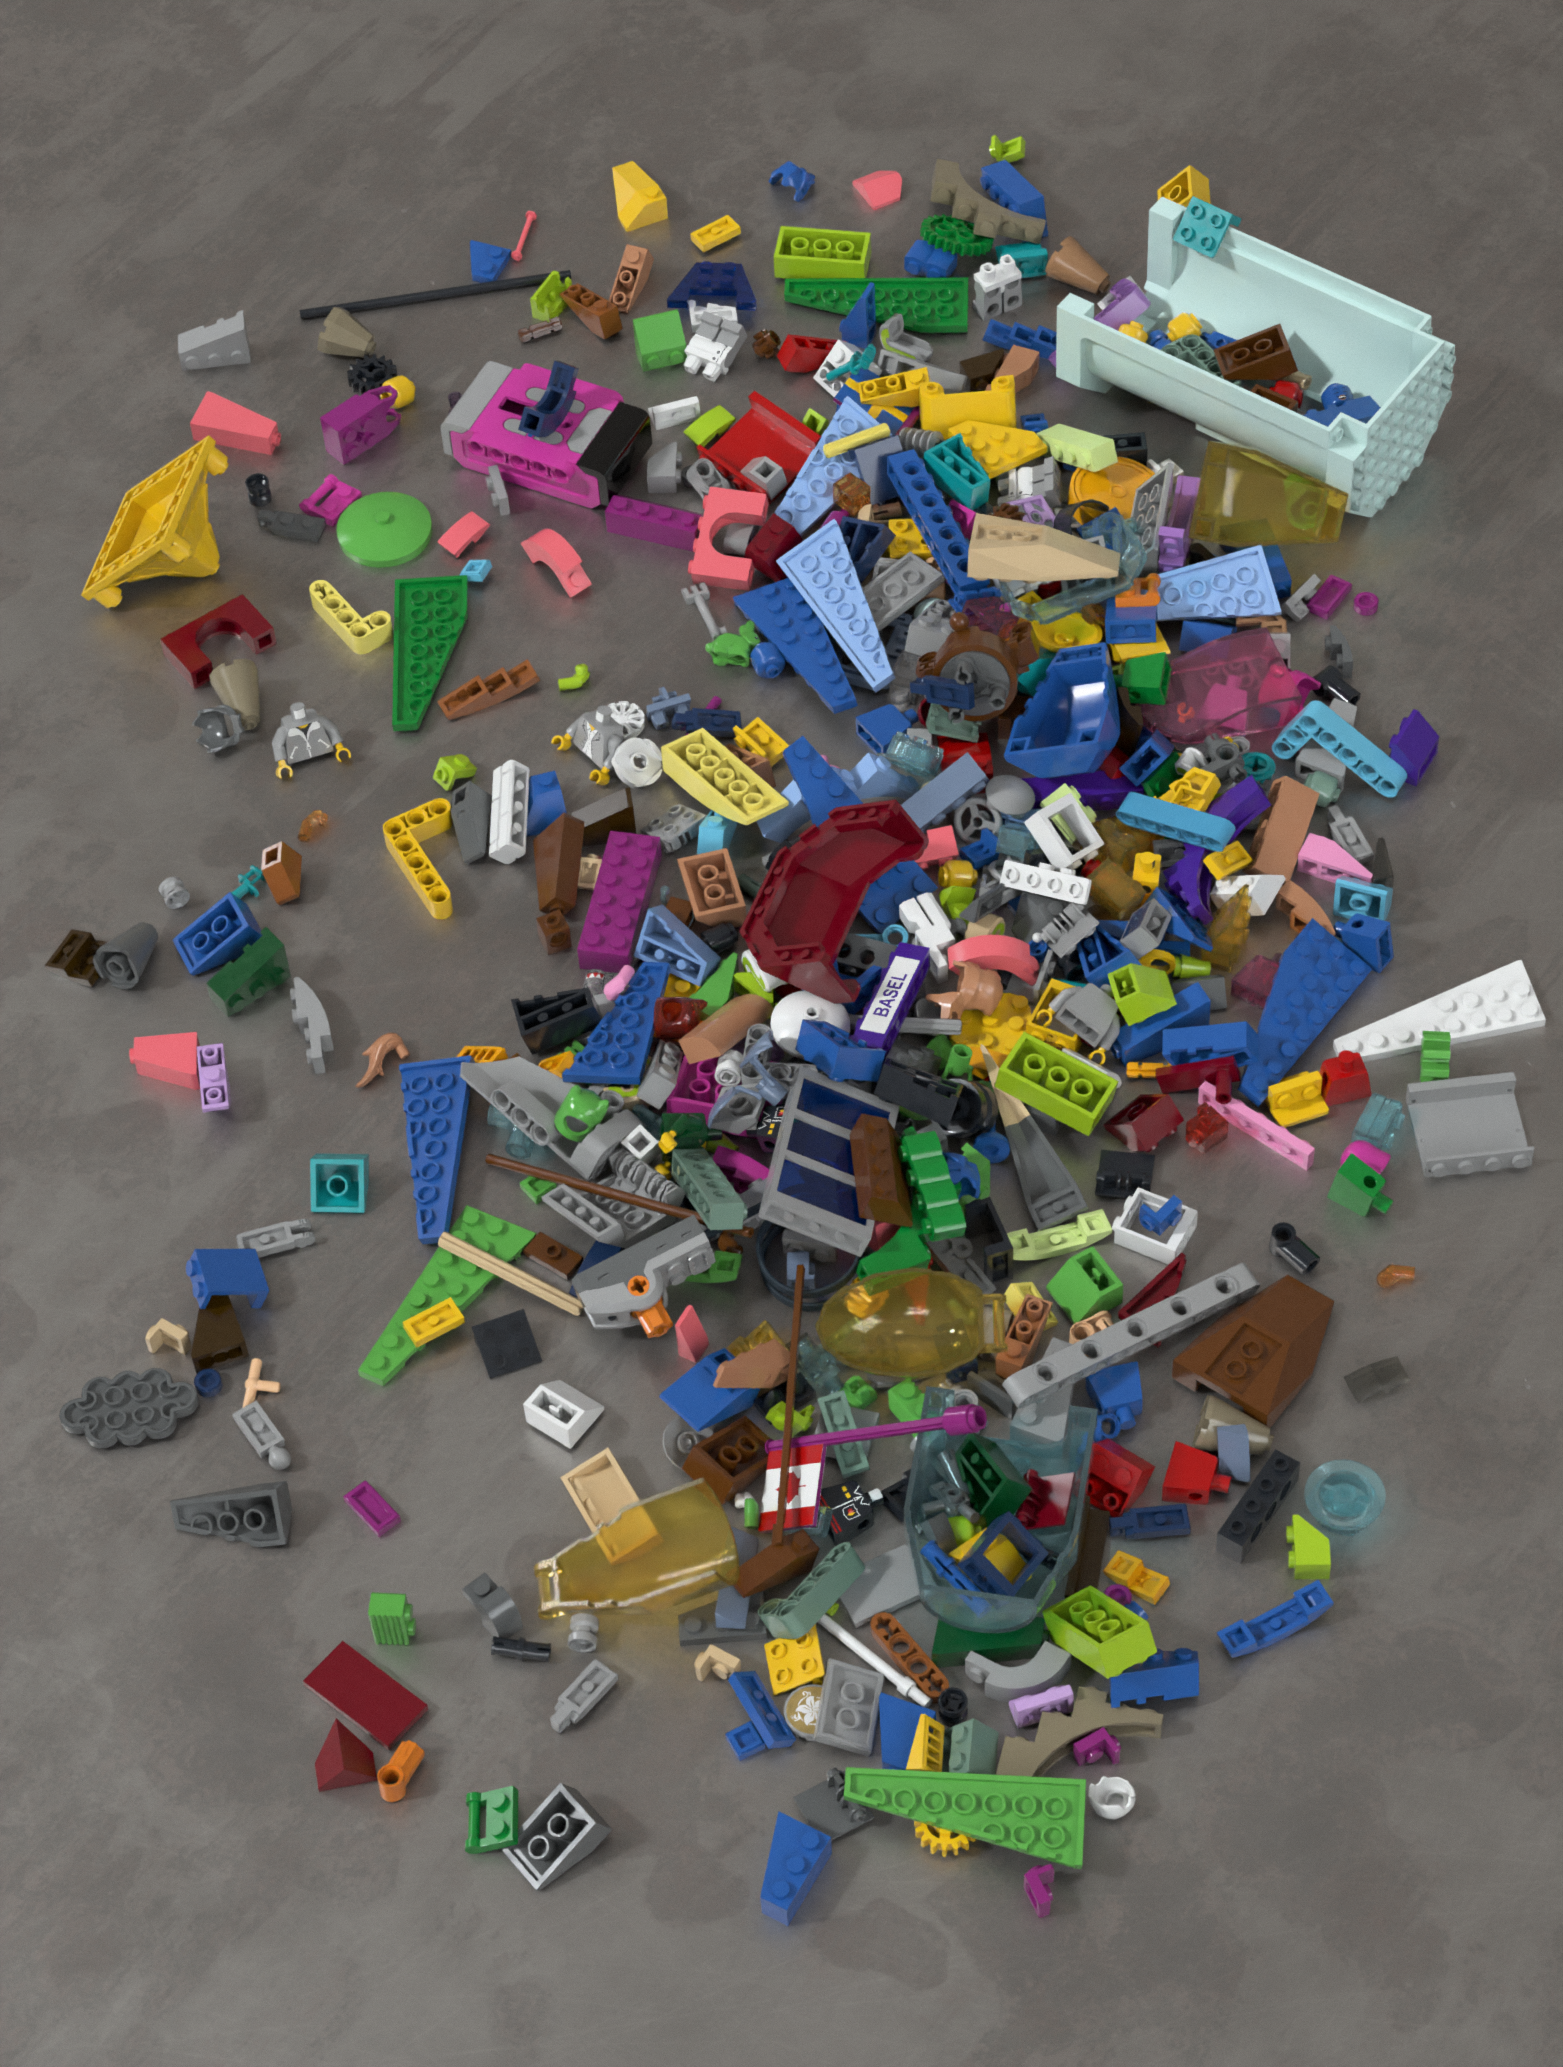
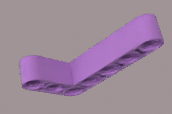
(1126, 307)

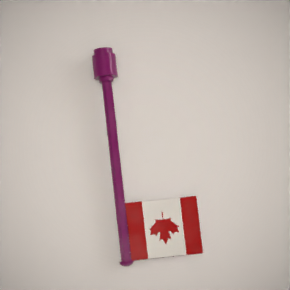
(809, 1456)

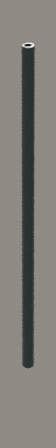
(432, 294)

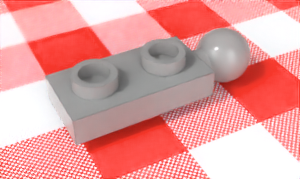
(263, 1435)

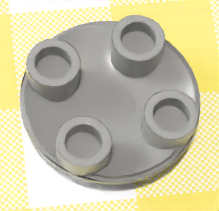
(1009, 795)

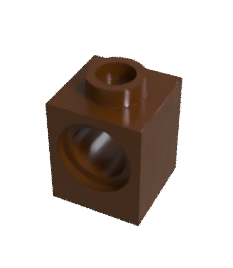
(553, 932)

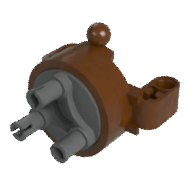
(984, 661)

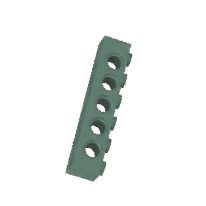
(708, 1189)

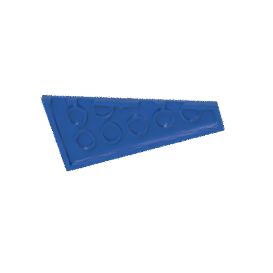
(623, 1038)

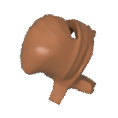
(975, 990)

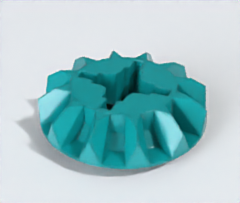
(1264, 763)

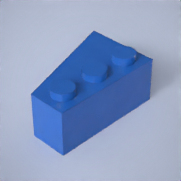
(1211, 1042)
(1162, 1674)
(792, 1867)

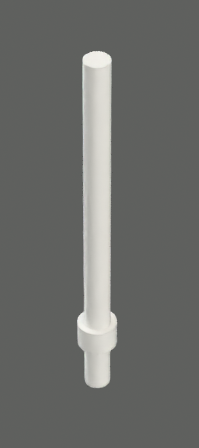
(905, 1685)

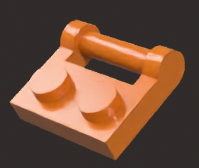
(1133, 596)

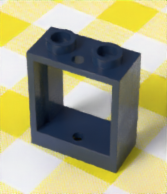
(985, 1574)

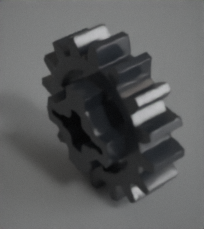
(370, 373)

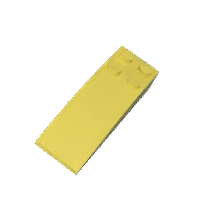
(719, 778)

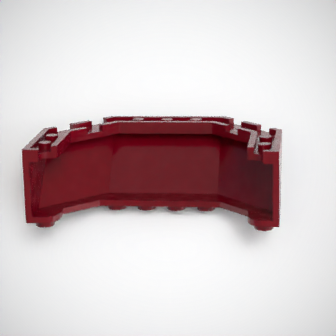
(818, 889)

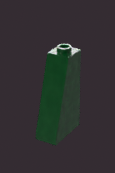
(954, 1644)

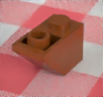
(282, 871)

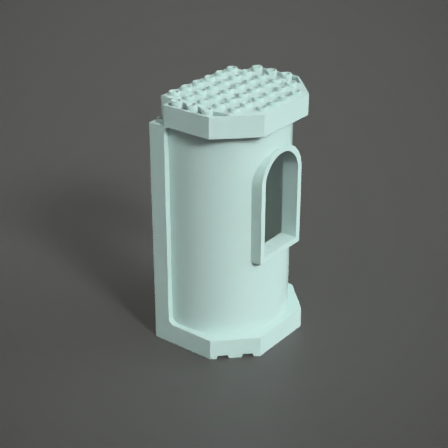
(1335, 336)

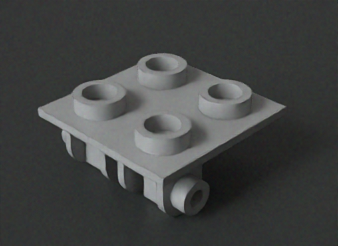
(675, 827)
(1079, 927)

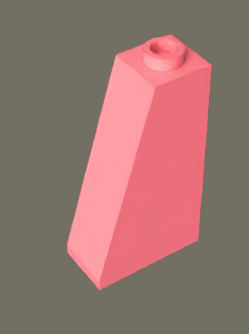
(234, 425)

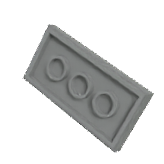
(900, 588)

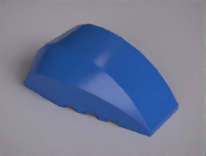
(1071, 717)

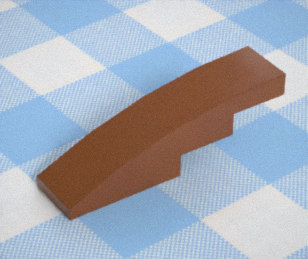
(481, 694)

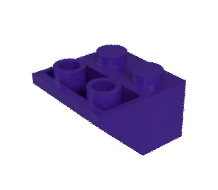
(1414, 746)

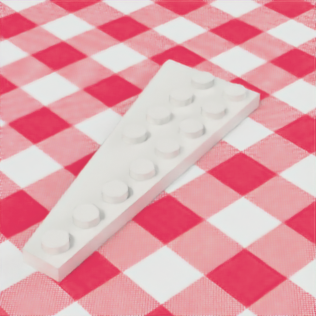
(1472, 1011)

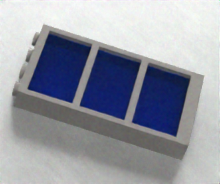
(812, 1162)

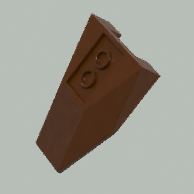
(1260, 1349)

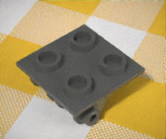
(827, 1809)

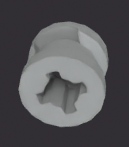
(174, 892)

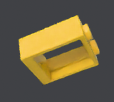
(1034, 1026)

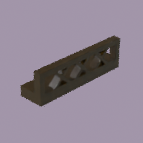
(1090, 1551)

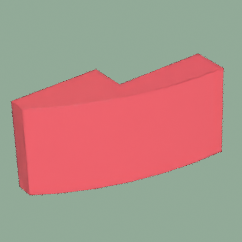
(464, 531)

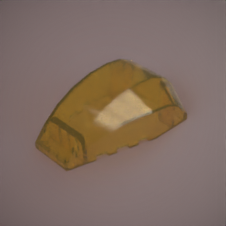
(1262, 501)

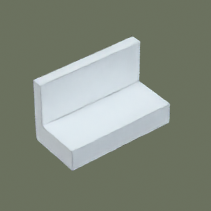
(675, 413)

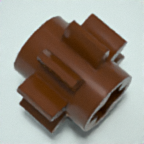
(766, 343)

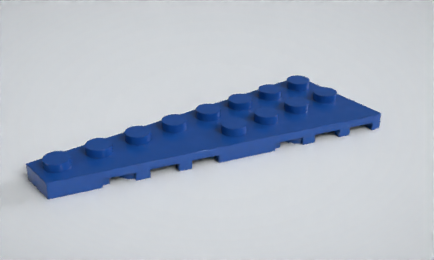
(435, 1127)

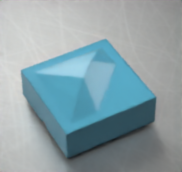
(477, 570)

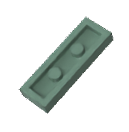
(839, 1418)

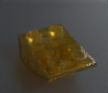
(1122, 842)
(1229, 931)

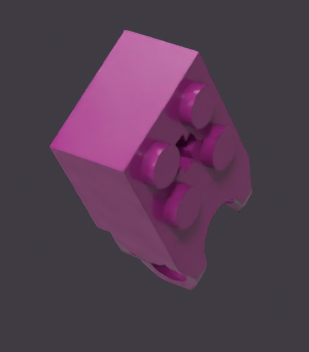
(359, 423)

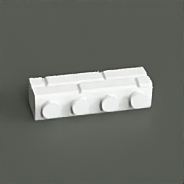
(509, 812)

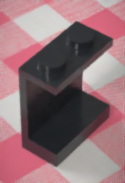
(998, 1258)

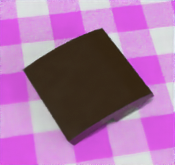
(1130, 722)
(75, 958)

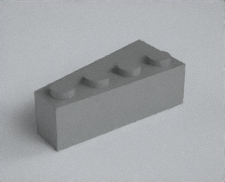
(1047, 1418)

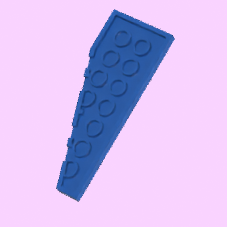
(824, 791)

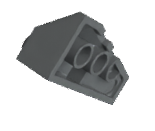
(246, 1514)

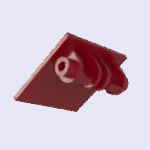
(1048, 1500)

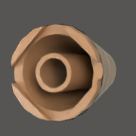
(1077, 268)

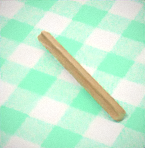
(510, 1273)

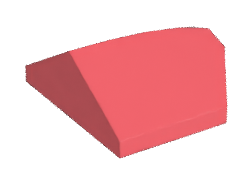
(880, 188)

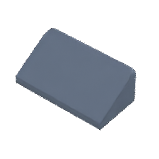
(1234, 1452)

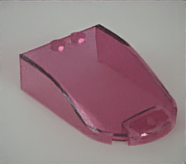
(1226, 689)

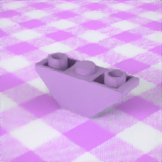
(213, 1078)

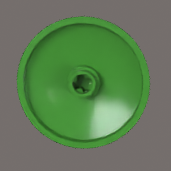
(384, 529)

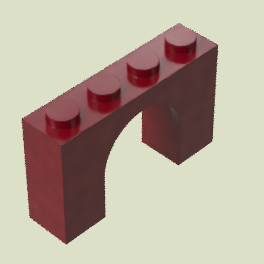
(234, 618)

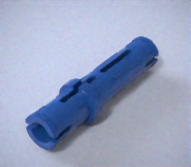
(947, 1567)

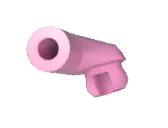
(618, 983)

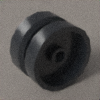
(974, 1111)

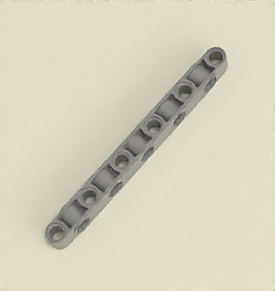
(1117, 1341)

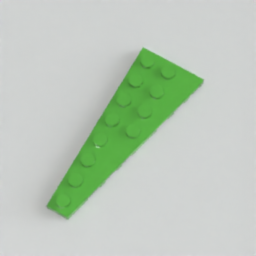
(441, 1279)

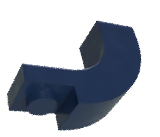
(554, 405)

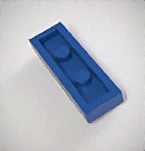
(761, 1709)

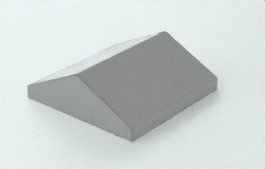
(739, 1112)

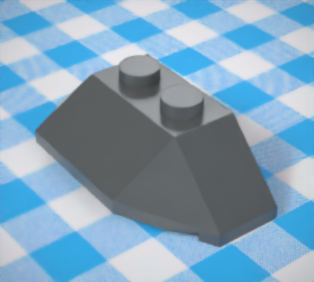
(1038, 910)

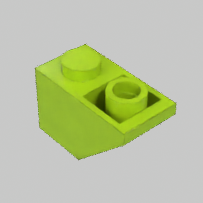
(1310, 1550)

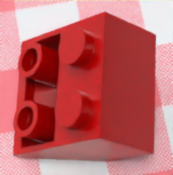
(1116, 1477)

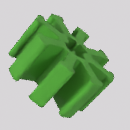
(1435, 1056)

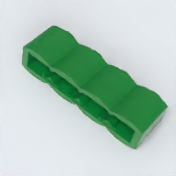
(933, 1186)

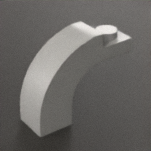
(1009, 1683)

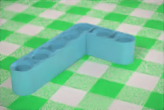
(1344, 743)

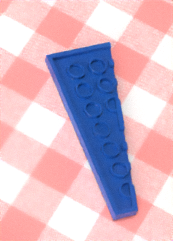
(801, 638)

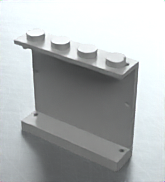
(1468, 1125)

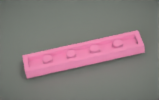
(1260, 1128)

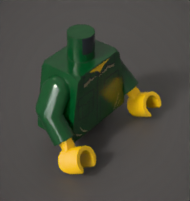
(682, 1132)

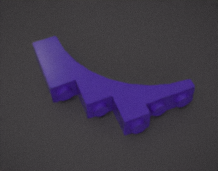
(1190, 876)

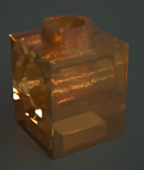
(851, 493)

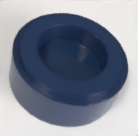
(208, 1383)

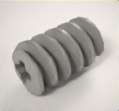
(919, 440)

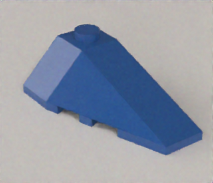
(1182, 923)

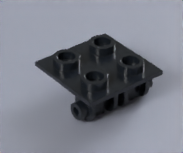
(1123, 1173)
(506, 1343)

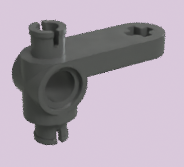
(1218, 752)

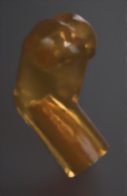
(309, 822)
(1393, 1273)

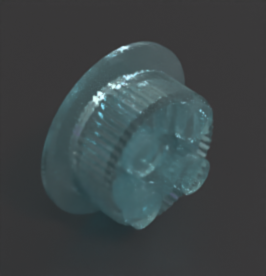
(914, 756)
(1344, 1496)

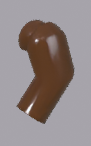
(728, 1244)

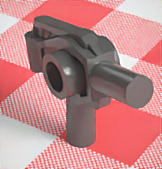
(950, 1499)

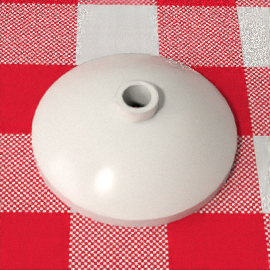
(792, 1009)

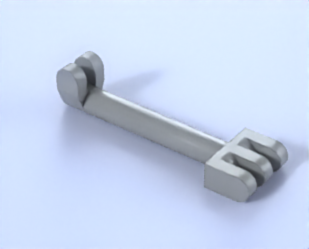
(699, 598)

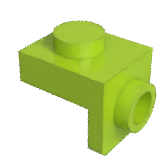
(1009, 150)
(452, 768)
(800, 1421)

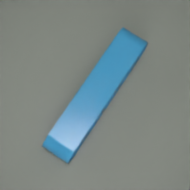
(1175, 821)

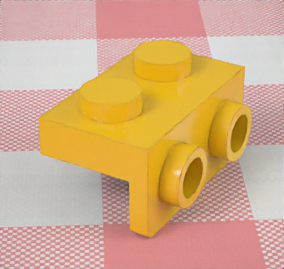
(760, 740)

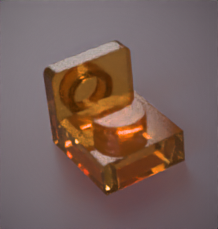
(1094, 614)

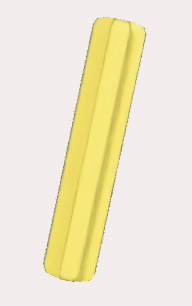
(863, 437)

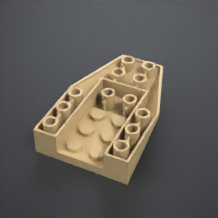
(1034, 553)

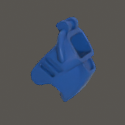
(793, 177)
(964, 1171)

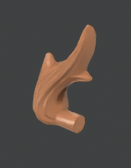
(377, 1052)

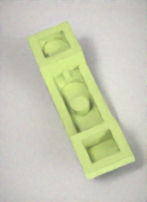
(1061, 1239)

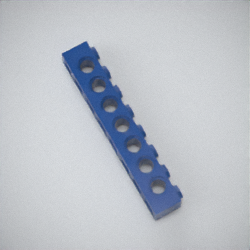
(933, 519)

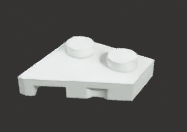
(696, 312)

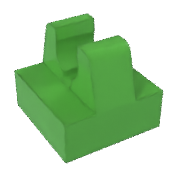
(859, 1392)

